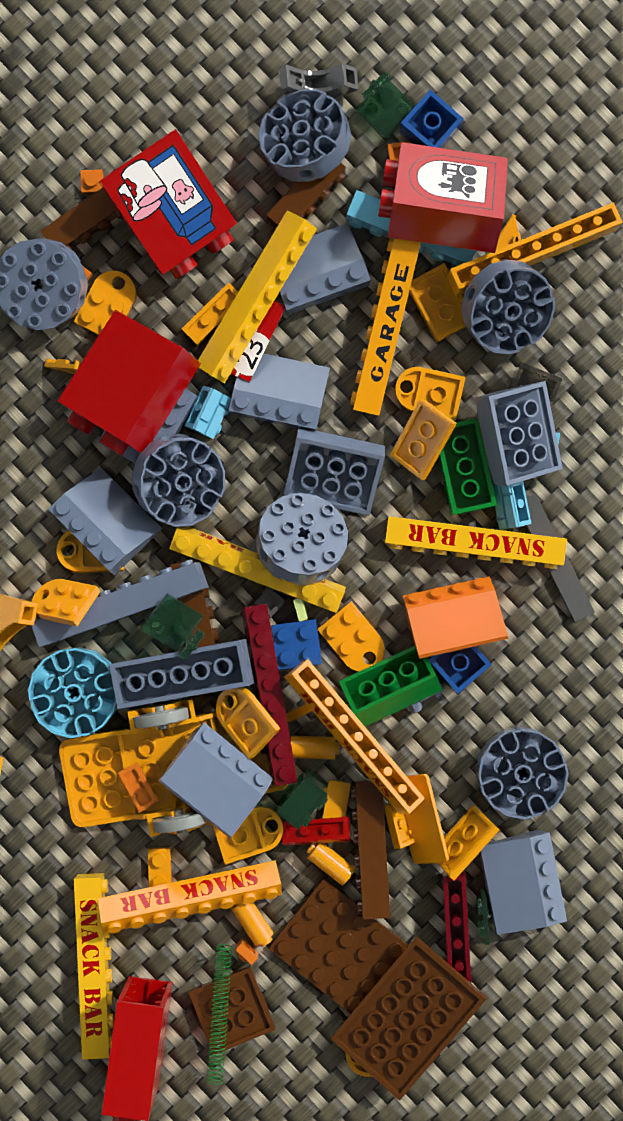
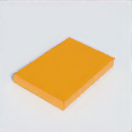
(438, 303)
(422, 439)
(467, 840)

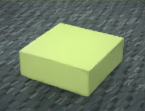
(300, 609)

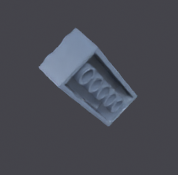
(171, 677)

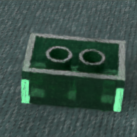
(302, 799)

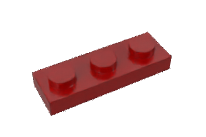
(317, 831)

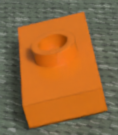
(138, 787)

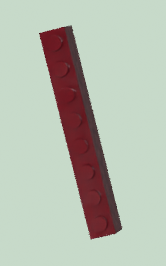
(269, 691)

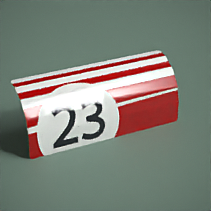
(254, 351)

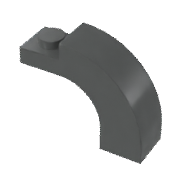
(333, 81)

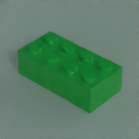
(466, 470)
(390, 686)

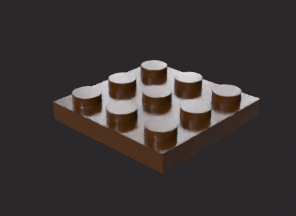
(246, 1010)

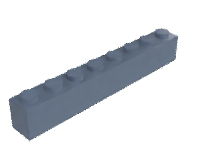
(126, 601)

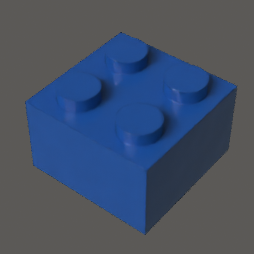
(431, 122)
(296, 643)
(460, 666)

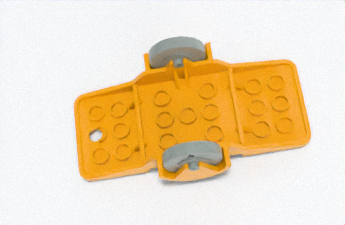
(153, 741)

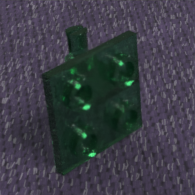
(384, 106)
(173, 625)
(483, 927)

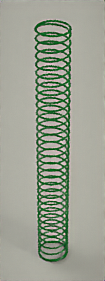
(218, 1020)

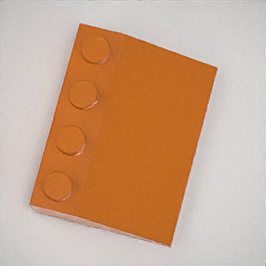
(454, 617)

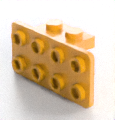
(420, 828)

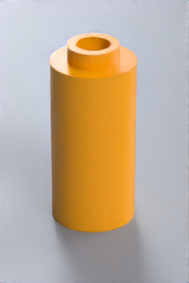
(314, 747)
(330, 862)
(253, 923)

